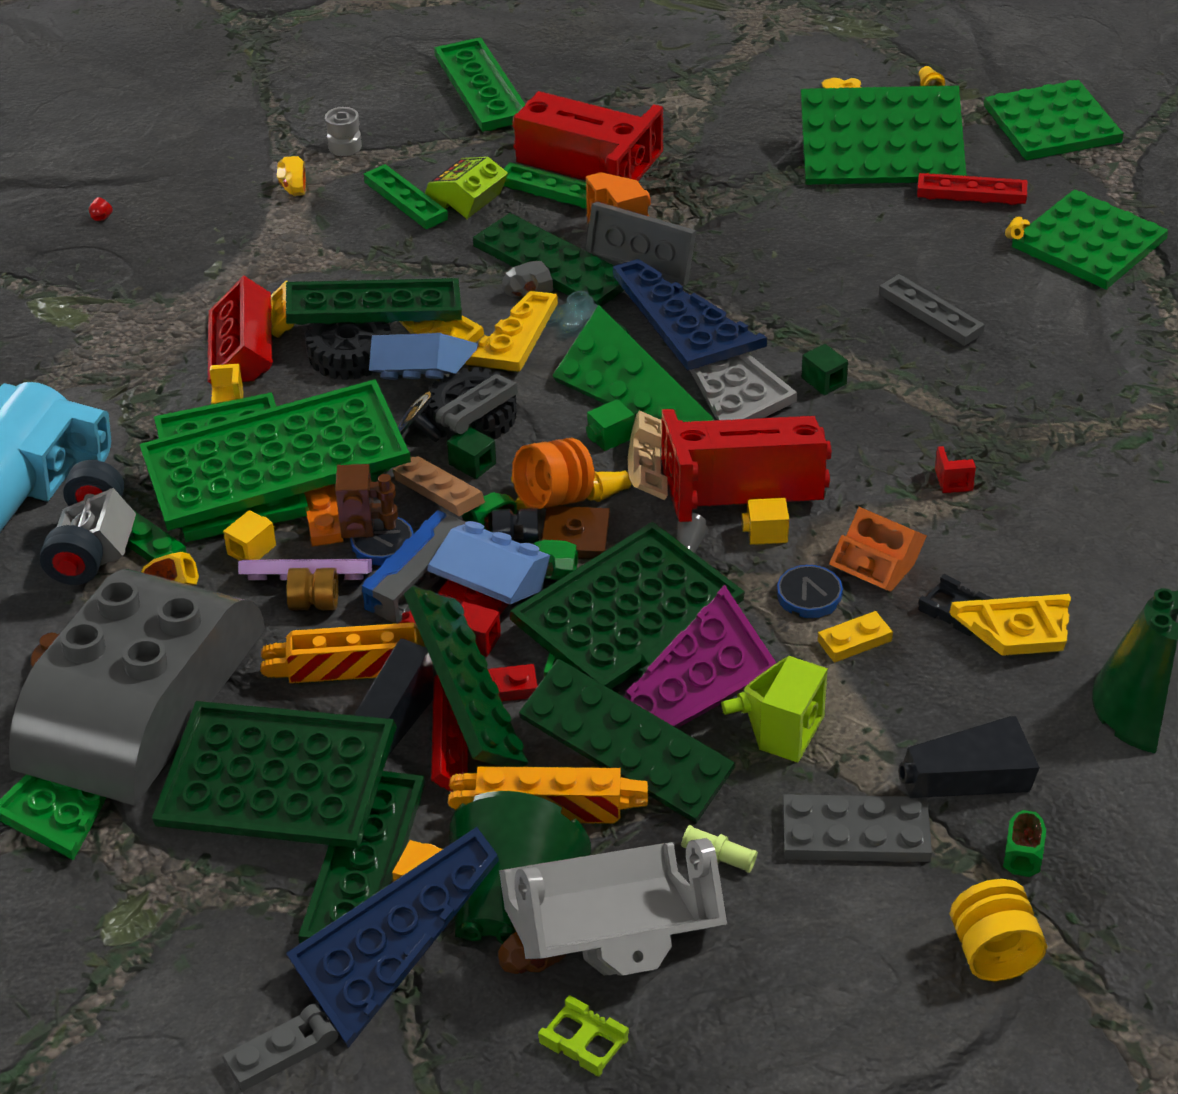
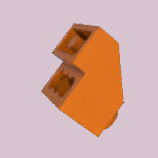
(617, 192)
(877, 549)

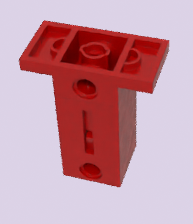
(586, 138)
(742, 460)

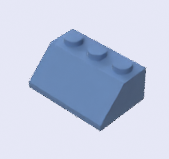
(418, 354)
(490, 563)

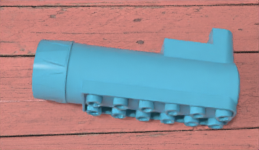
(42, 442)

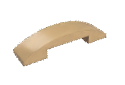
(644, 456)

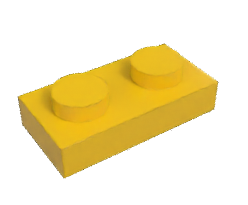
(278, 311)
(855, 636)

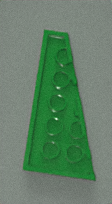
(614, 366)
(51, 813)

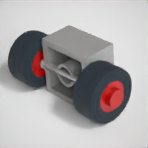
(91, 528)

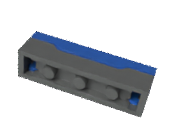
(407, 568)

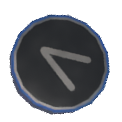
(383, 543)
(809, 591)

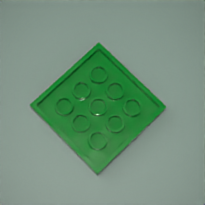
(1053, 119)
(1090, 238)

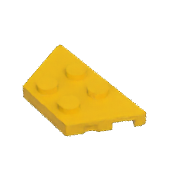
(1017, 623)

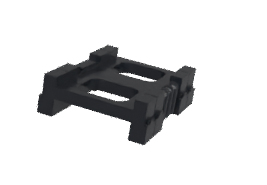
(952, 588)

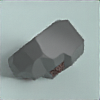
(526, 278)

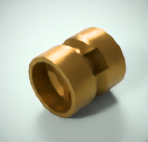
(310, 588)

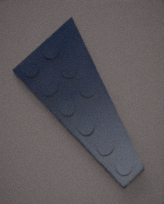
(687, 323)
(375, 945)

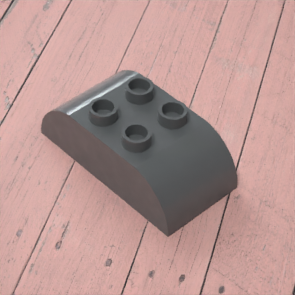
(123, 681)

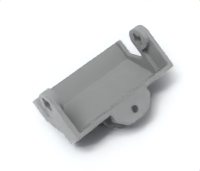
(614, 904)

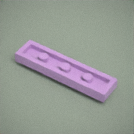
(258, 569)

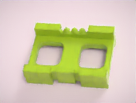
(591, 1026)

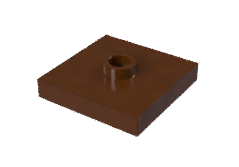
(578, 525)

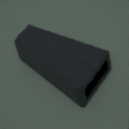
(401, 688)
(971, 762)

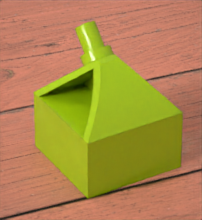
(784, 706)

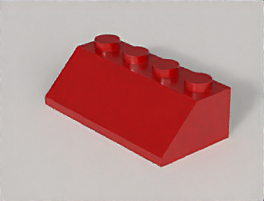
(241, 330)

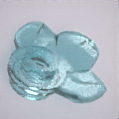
(574, 313)

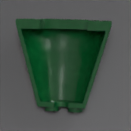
(1136, 677)
(522, 833)

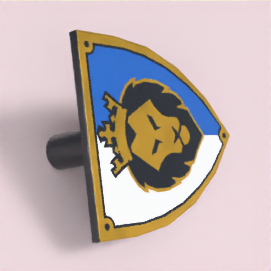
(419, 419)

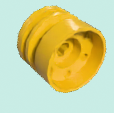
(998, 930)

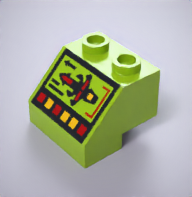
(468, 185)

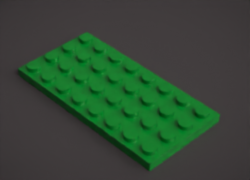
(271, 453)

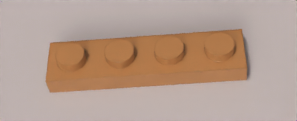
(439, 486)

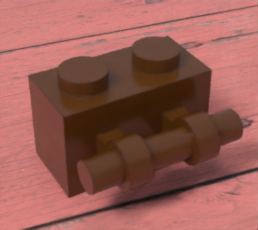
(356, 502)

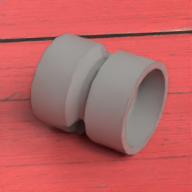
(343, 131)

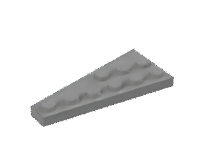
(742, 388)

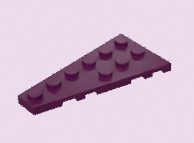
(703, 664)

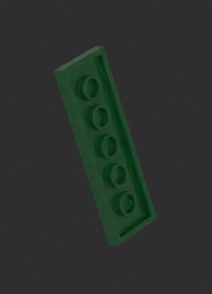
(570, 266)
(373, 301)
(465, 679)
(627, 737)
(358, 873)

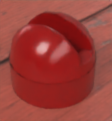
(100, 209)

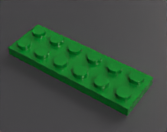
(480, 83)

